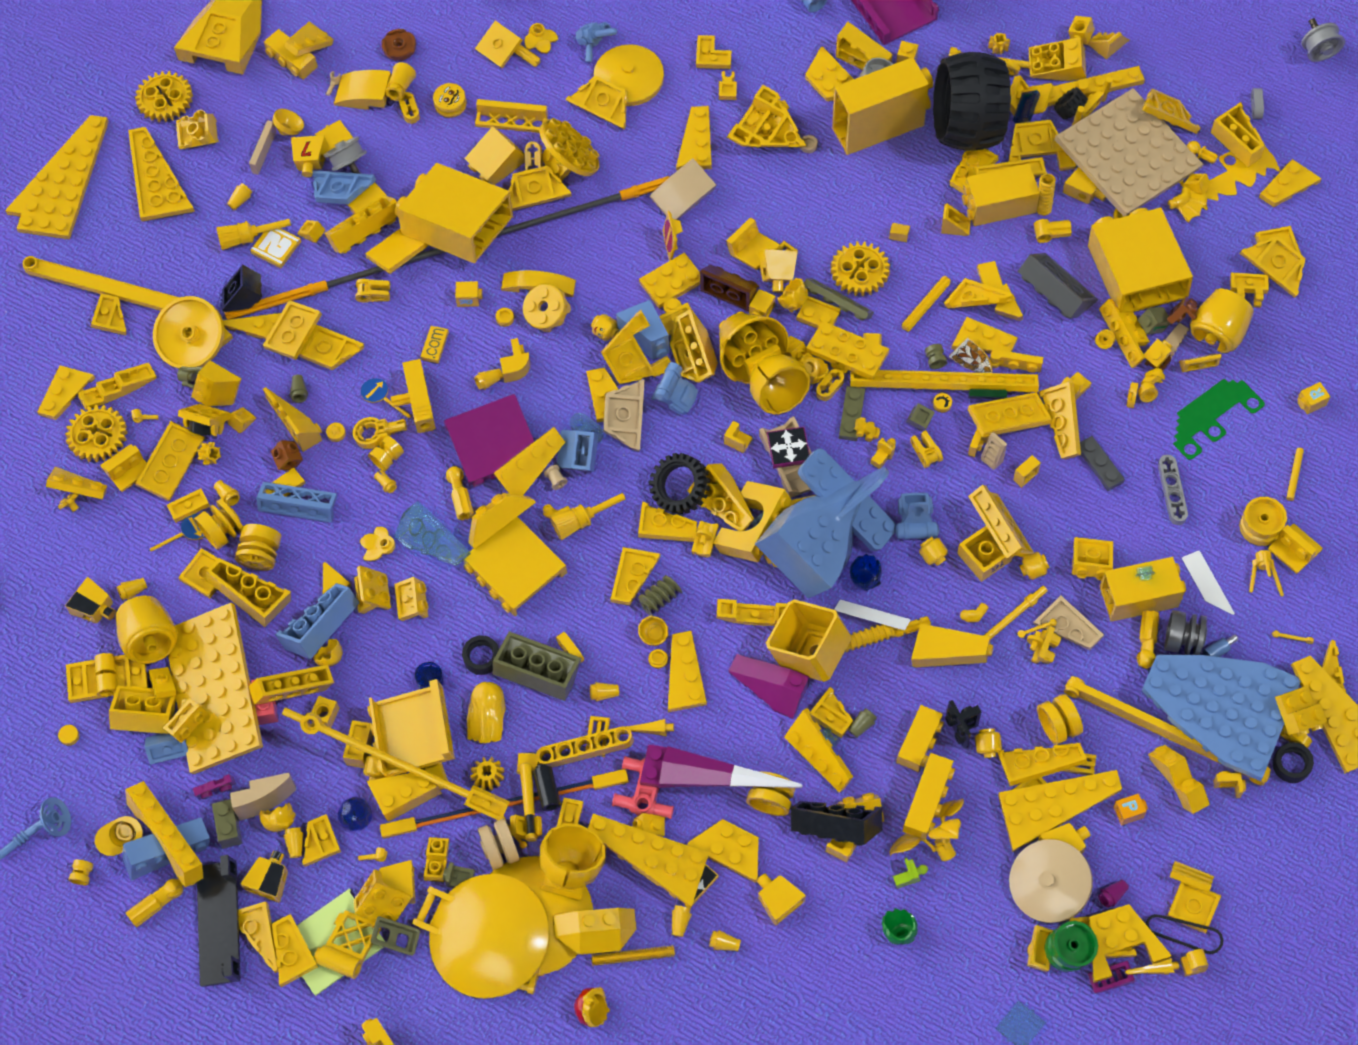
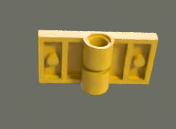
(847, 350)
(101, 676)

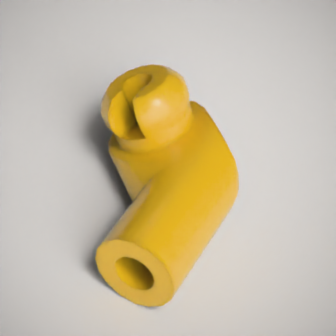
(974, 615)

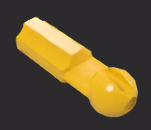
(459, 493)
(1148, 637)
(154, 902)

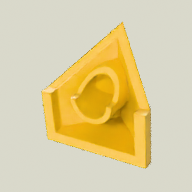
(1107, 44)

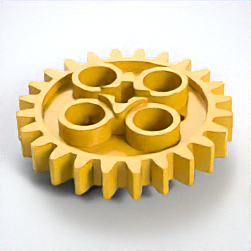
(172, 87)
(872, 277)
(96, 433)

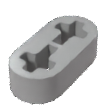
(1257, 103)

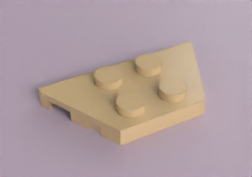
(624, 414)

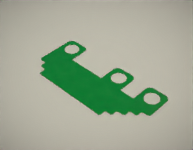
(1206, 408)

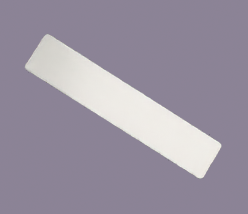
(872, 614)

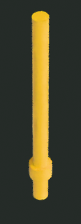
(1029, 601)

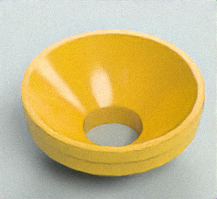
(287, 122)

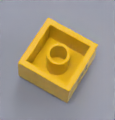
(982, 554)

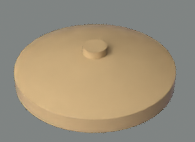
(1051, 881)

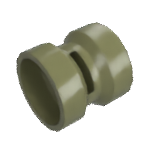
(935, 355)

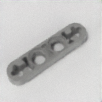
(1172, 489)

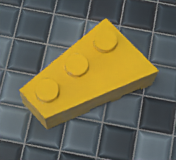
(402, 793)

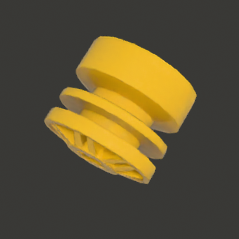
(219, 524)
(258, 547)

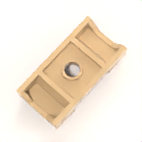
(789, 475)

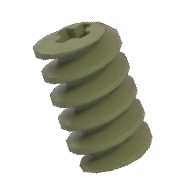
(658, 594)

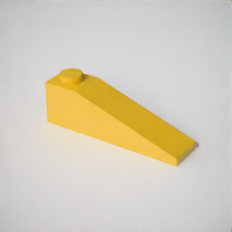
(298, 424)
(725, 498)

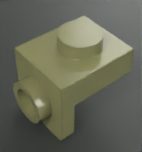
(455, 875)

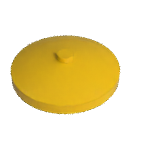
(634, 70)
(188, 332)

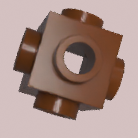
(286, 455)

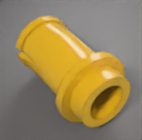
(384, 480)

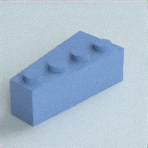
(319, 621)
(147, 854)

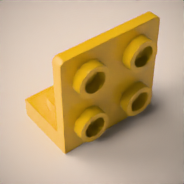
(748, 242)
(380, 899)

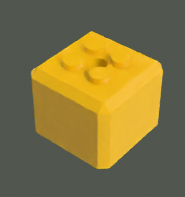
(805, 630)

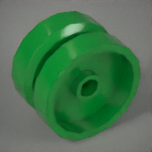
(1071, 946)

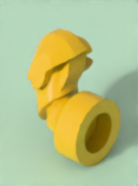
(1148, 391)

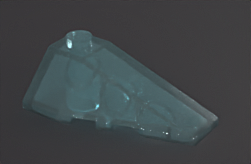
(425, 533)

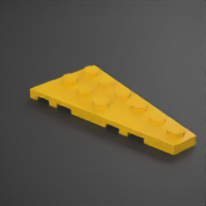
(1338, 708)
(1049, 805)

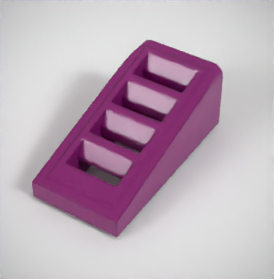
(1122, 982)

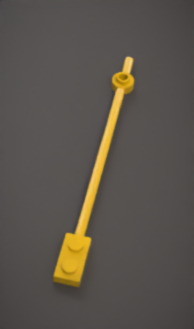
(476, 798)

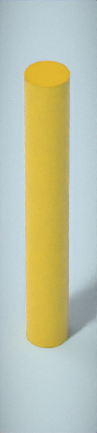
(1295, 474)

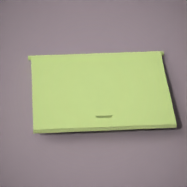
(317, 931)

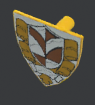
(972, 356)

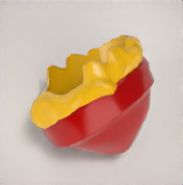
(591, 1007)

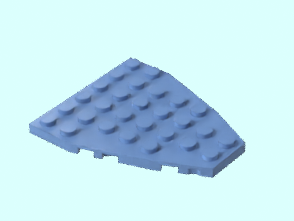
(1223, 705)

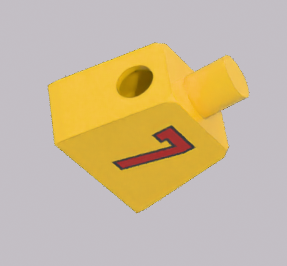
(309, 153)

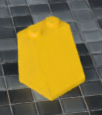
(495, 157)

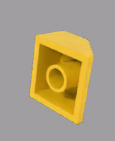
(215, 386)

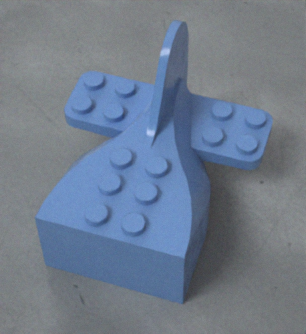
(816, 534)

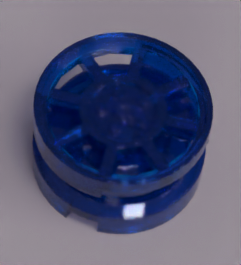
(428, 673)

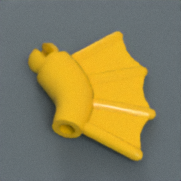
(1188, 203)

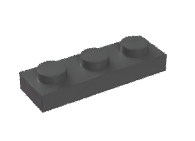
(1100, 464)

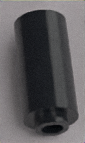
(546, 787)

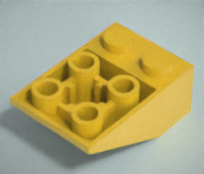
(1058, 60)

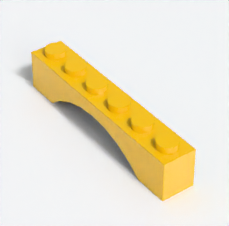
(181, 856)

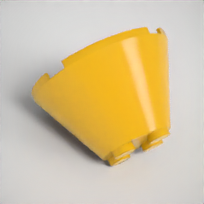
(746, 336)

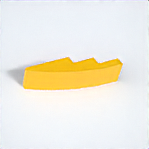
(118, 386)

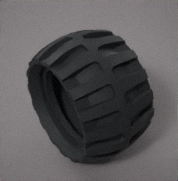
(971, 101)

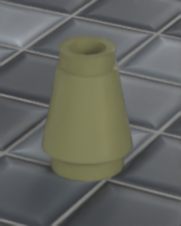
(298, 389)
(862, 723)

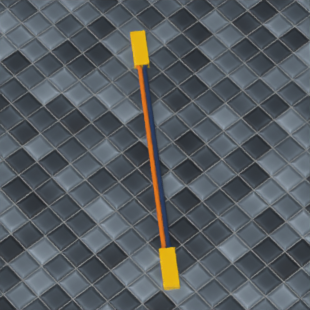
(409, 825)

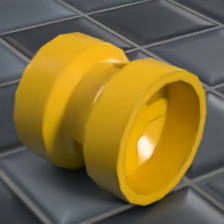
(81, 872)

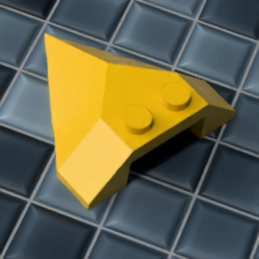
(766, 123)

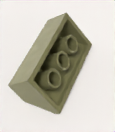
(536, 666)

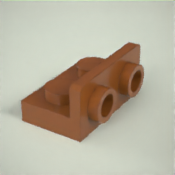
(1185, 306)

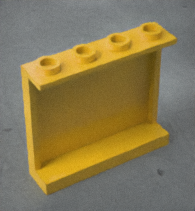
(513, 565)
(412, 728)

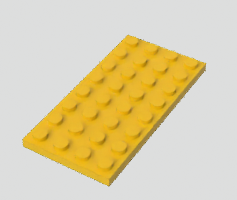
(214, 673)

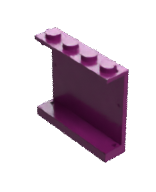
(896, 17)
(488, 437)

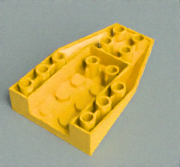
(223, 33)

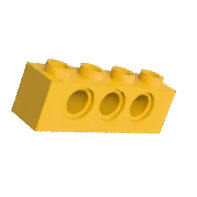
(291, 684)

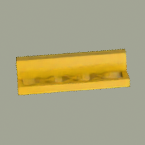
(498, 109)

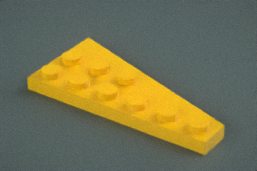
(156, 185)
(659, 859)

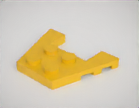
(1037, 139)
(627, 357)
(1119, 931)

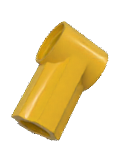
(1047, 230)

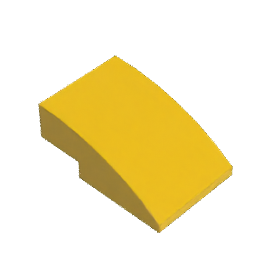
(363, 89)

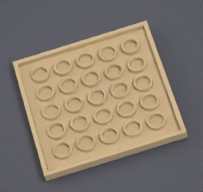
(1128, 152)

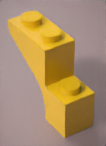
(1176, 771)

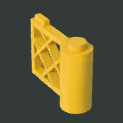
(337, 956)

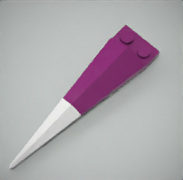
(678, 768)

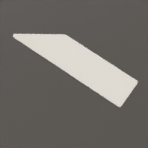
(1206, 581)

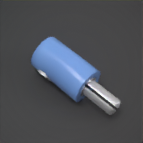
(1220, 647)

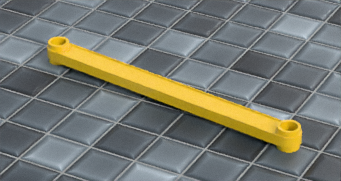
(96, 283)
(1076, 688)

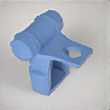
(675, 391)
(916, 517)

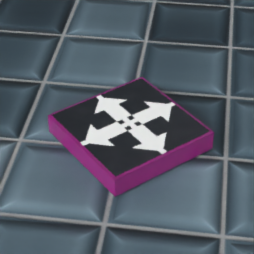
(788, 447)

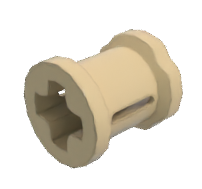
(555, 477)

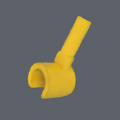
(138, 417)
(380, 855)

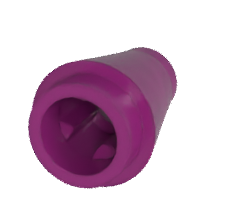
(1112, 894)

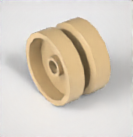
(498, 844)

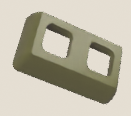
(394, 929)

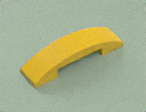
(529, 279)
(749, 614)

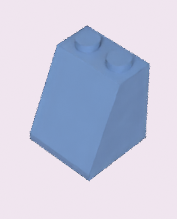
(653, 339)

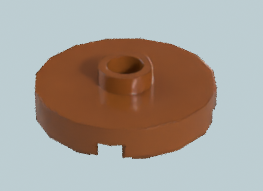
(401, 38)

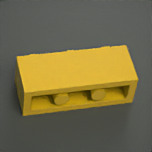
(298, 65)
(920, 738)

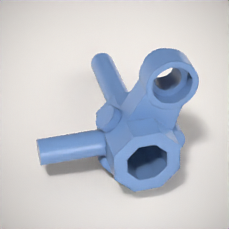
(591, 34)

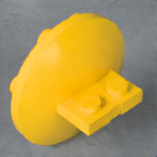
(567, 150)

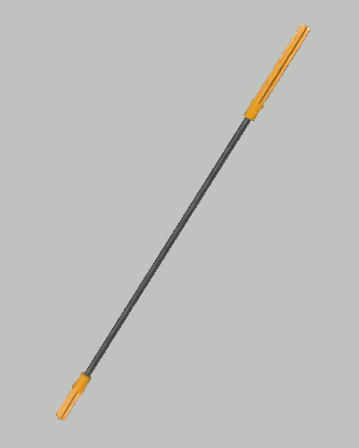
(321, 286)

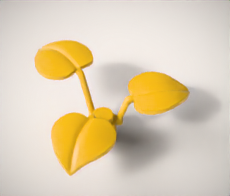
(943, 833)

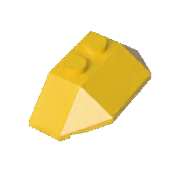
(693, 348)
(496, 515)
(595, 929)

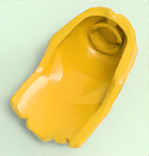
(486, 713)

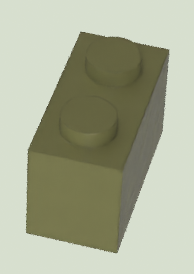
(226, 824)

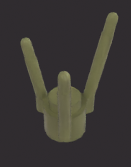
(187, 375)

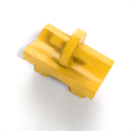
(704, 539)
(1040, 642)

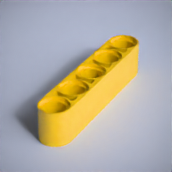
(594, 750)

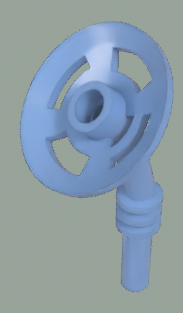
(45, 820)

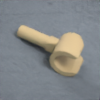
(334, 81)

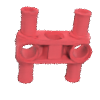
(643, 794)

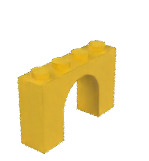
(742, 543)

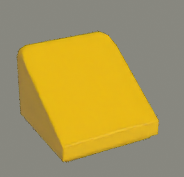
(1197, 183)
(311, 230)
(899, 232)
(241, 419)

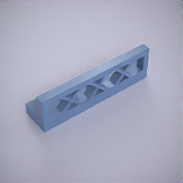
(295, 505)

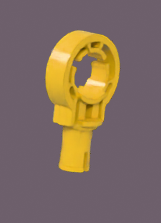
(382, 428)

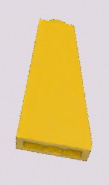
(949, 647)

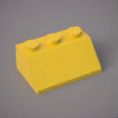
(140, 710)

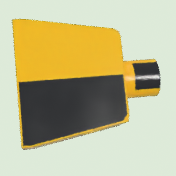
(91, 602)
(267, 877)

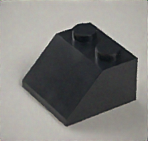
(242, 290)

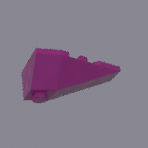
(772, 683)

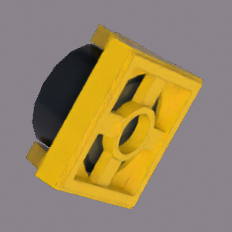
(204, 419)

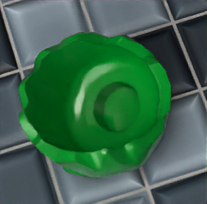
(899, 926)

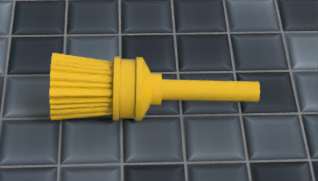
(245, 232)
(580, 517)

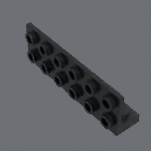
(218, 923)

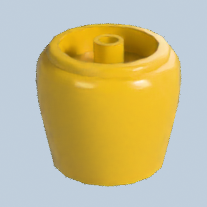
(1222, 318)
(145, 630)

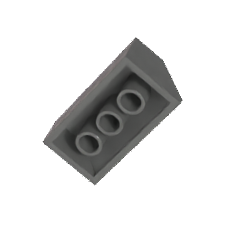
(1056, 285)

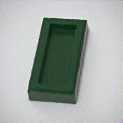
(987, 394)

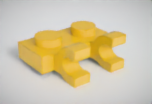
(1250, 283)

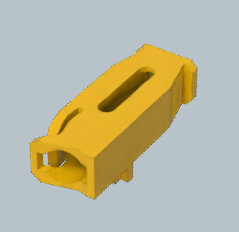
(416, 396)

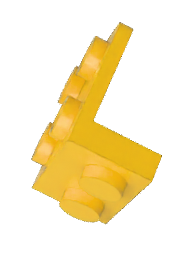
(1019, 86)

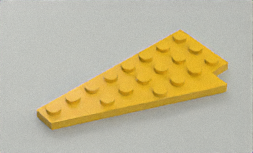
(56, 193)

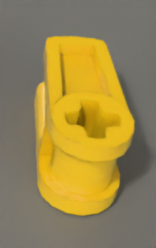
(373, 290)
(930, 453)

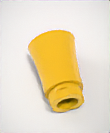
(400, 79)

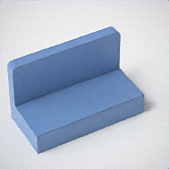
(164, 748)

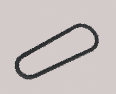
(1188, 923)

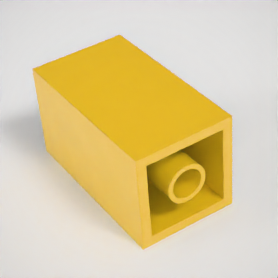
(1001, 194)
(1129, 596)

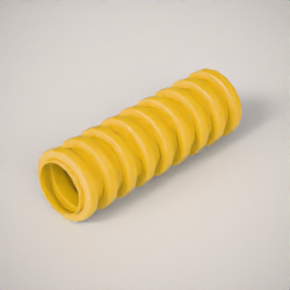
(1046, 189)
(869, 636)

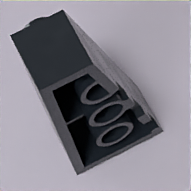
(836, 821)

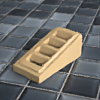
(994, 451)

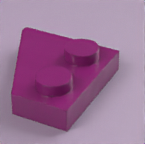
(205, 790)

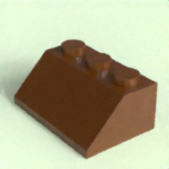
(727, 286)

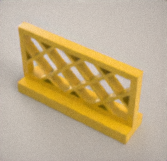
(1000, 523)

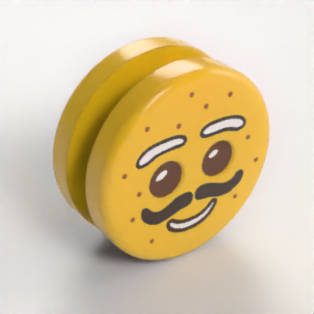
(449, 100)

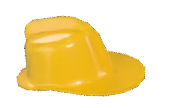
(112, 836)

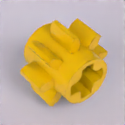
(999, 43)
(208, 453)

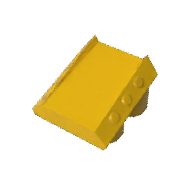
(196, 130)

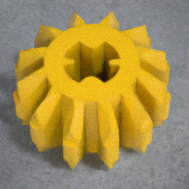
(487, 766)

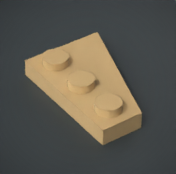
(1070, 624)

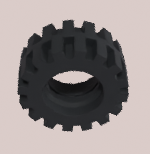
(1069, 102)

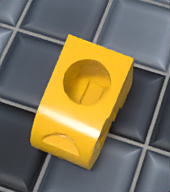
(1194, 962)

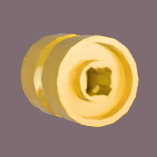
(388, 451)

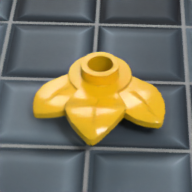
(540, 40)
(375, 544)

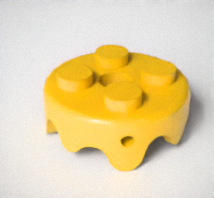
(553, 315)

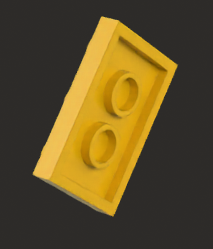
(671, 280)
(292, 330)

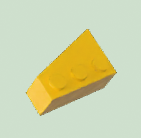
(857, 47)
(1238, 135)

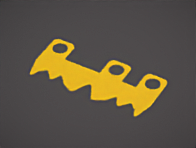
(1238, 172)

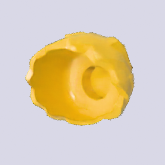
(793, 295)
(815, 367)
(277, 819)

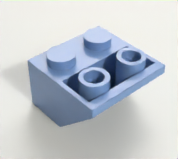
(578, 450)

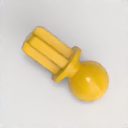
(1202, 153)

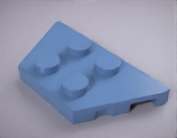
(340, 186)

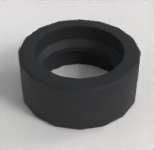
(475, 642)
(1288, 776)

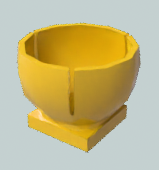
(776, 380)
(570, 859)

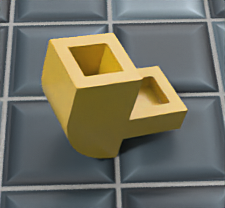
(515, 366)

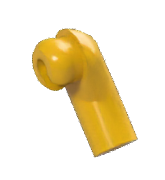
(549, 511)

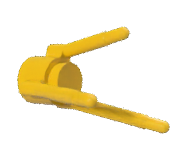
(1264, 562)

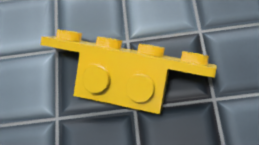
(1126, 330)

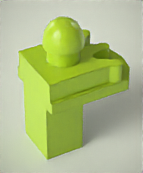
(911, 875)

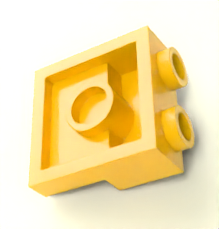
(1091, 557)
(1300, 711)
(375, 1033)

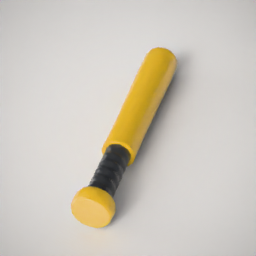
(528, 800)

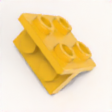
(124, 467)
(1295, 548)
(371, 589)

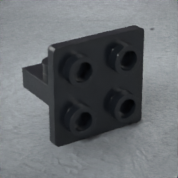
(962, 722)

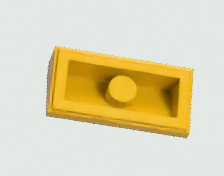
(1200, 362)

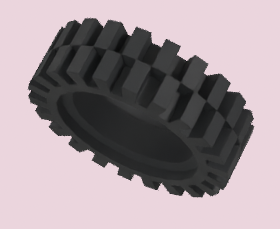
(666, 467)

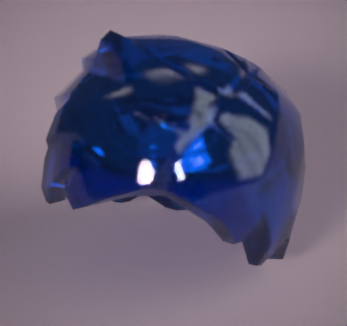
(866, 572)
(355, 814)

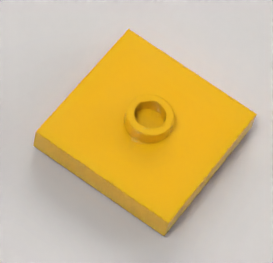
(498, 44)

